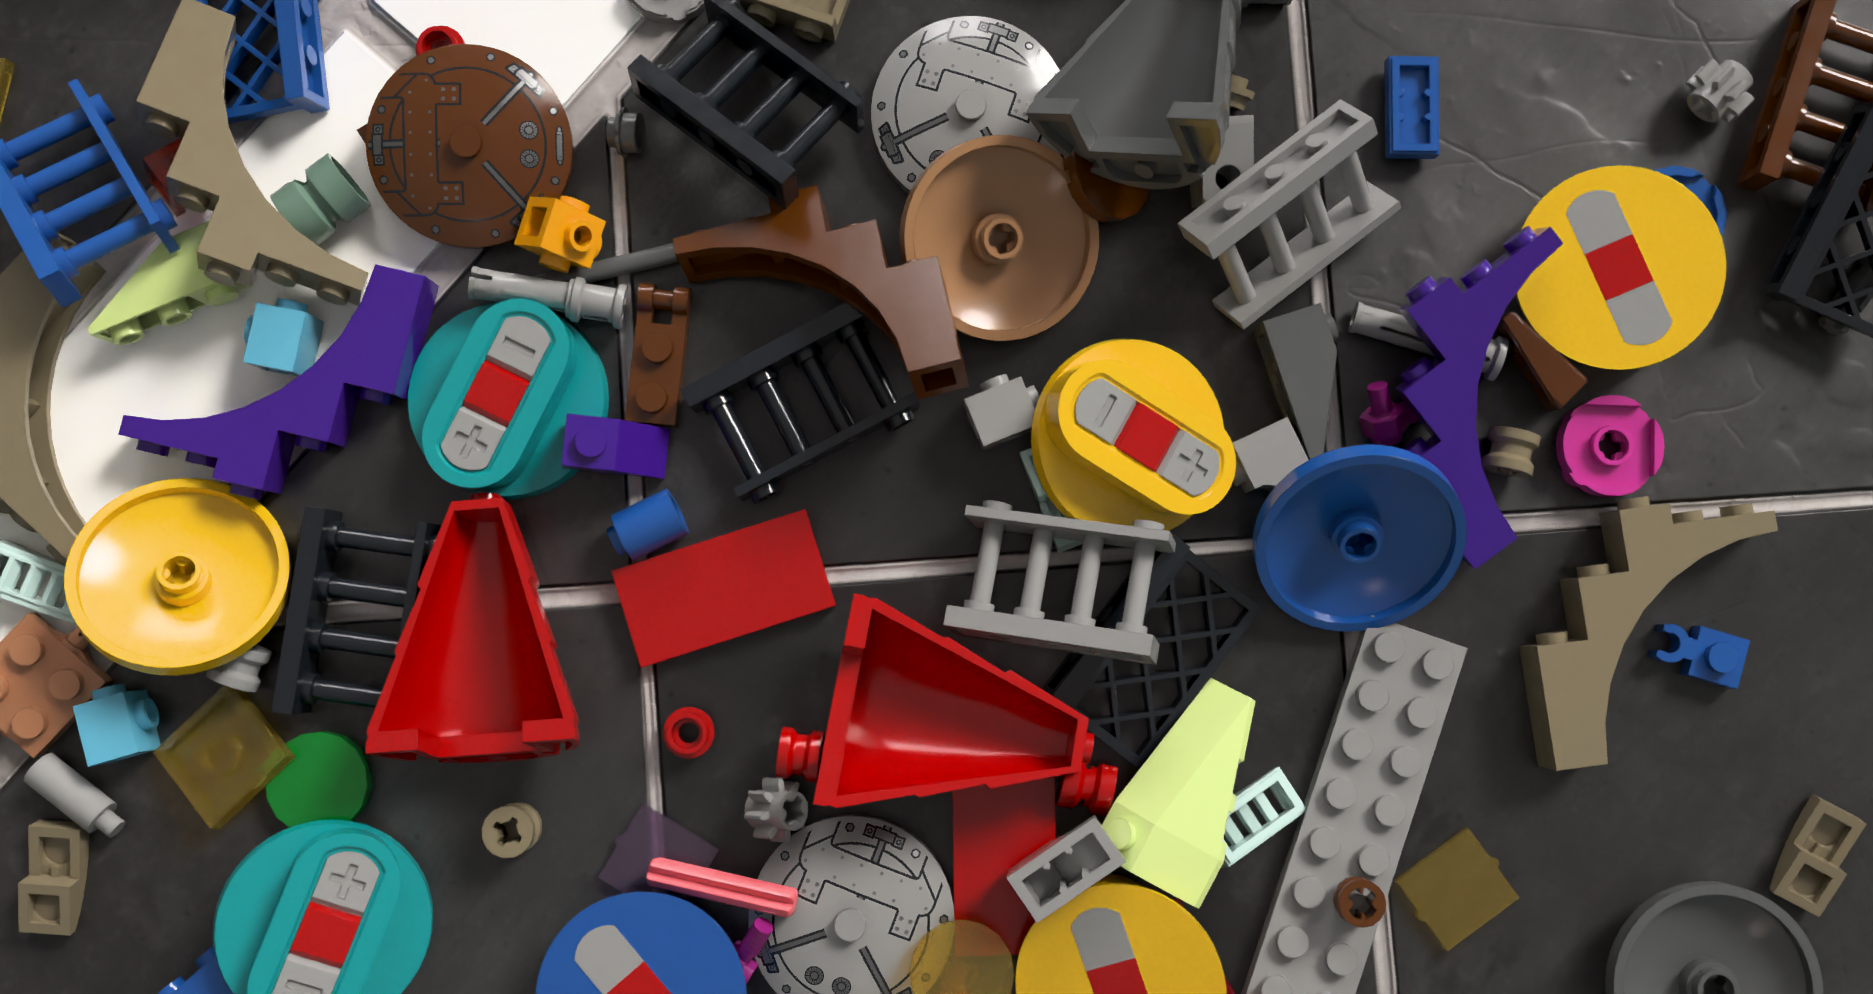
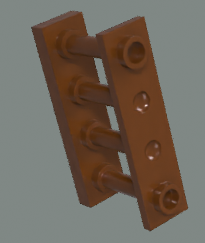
(1783, 105)

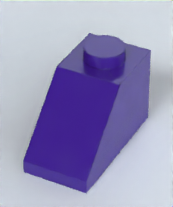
(614, 446)

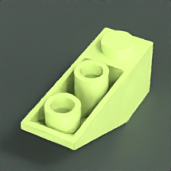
(162, 292)

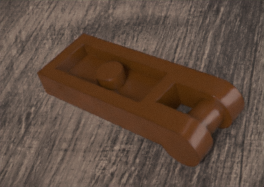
(658, 356)

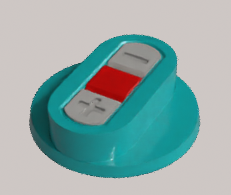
(497, 396)
(323, 914)

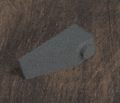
(1301, 368)

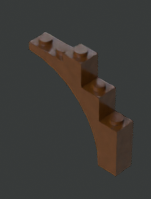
(849, 262)

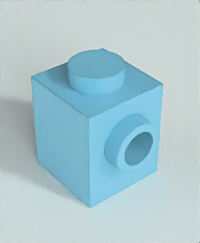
(282, 337)
(117, 725)

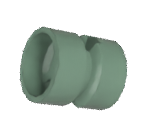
(321, 200)

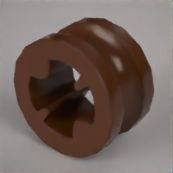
(1375, 899)

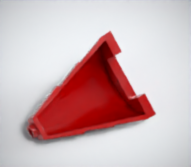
(477, 653)
(935, 717)

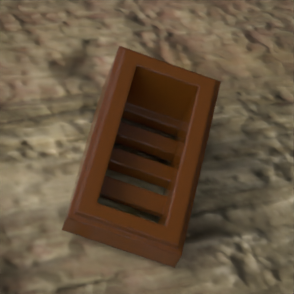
(1545, 368)

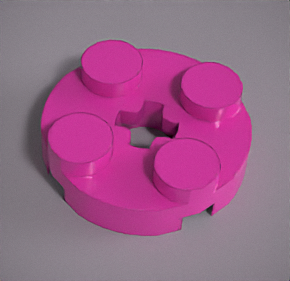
(1629, 425)

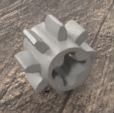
(1720, 90)
(776, 809)

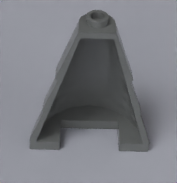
(1146, 92)

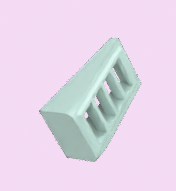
(12, 562)
(1287, 798)

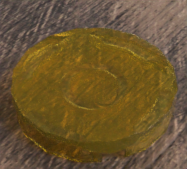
(961, 960)

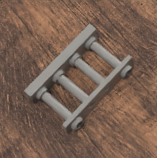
(1270, 185)
(1078, 631)

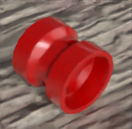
(1090, 786)

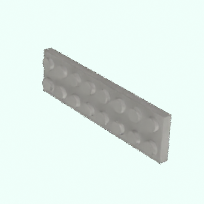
(1356, 810)

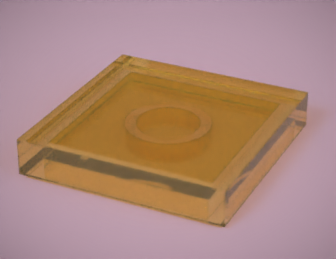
(223, 755)

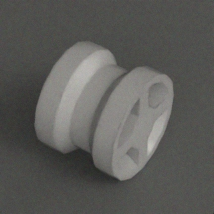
(242, 671)

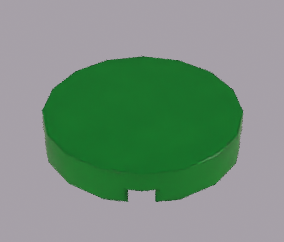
(322, 781)

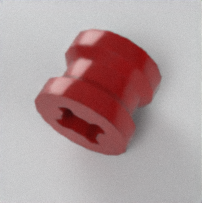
(799, 754)

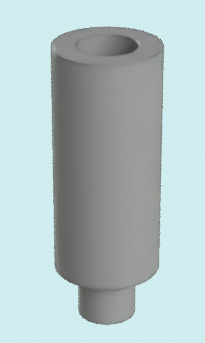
(74, 795)

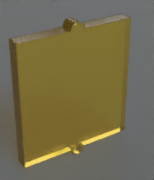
(1457, 888)

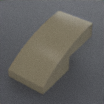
(1811, 857)
(57, 876)

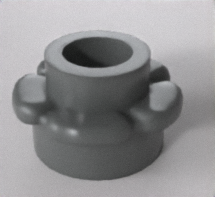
(626, 132)

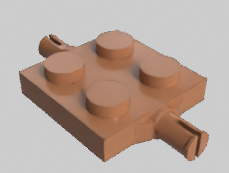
(42, 680)

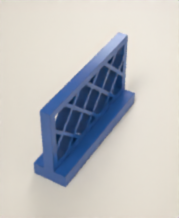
(297, 49)

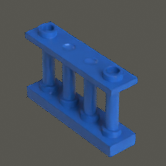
(38, 230)

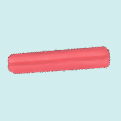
(722, 887)

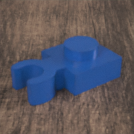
(1705, 654)

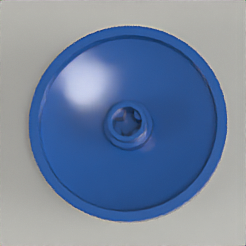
(1359, 538)

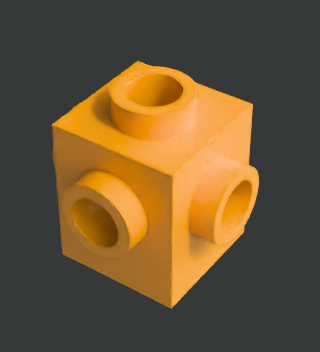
(560, 232)

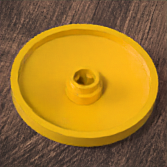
(178, 576)

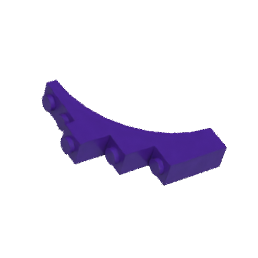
(1445, 390)
(317, 408)

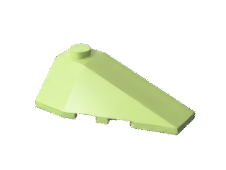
(1179, 801)

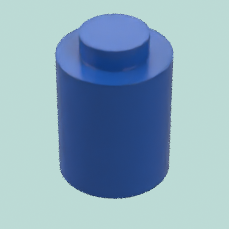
(647, 525)

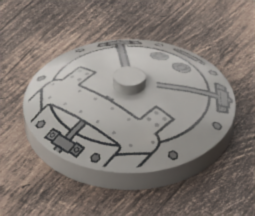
(955, 86)
(859, 911)

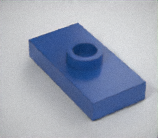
(1411, 107)

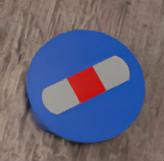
(641, 948)

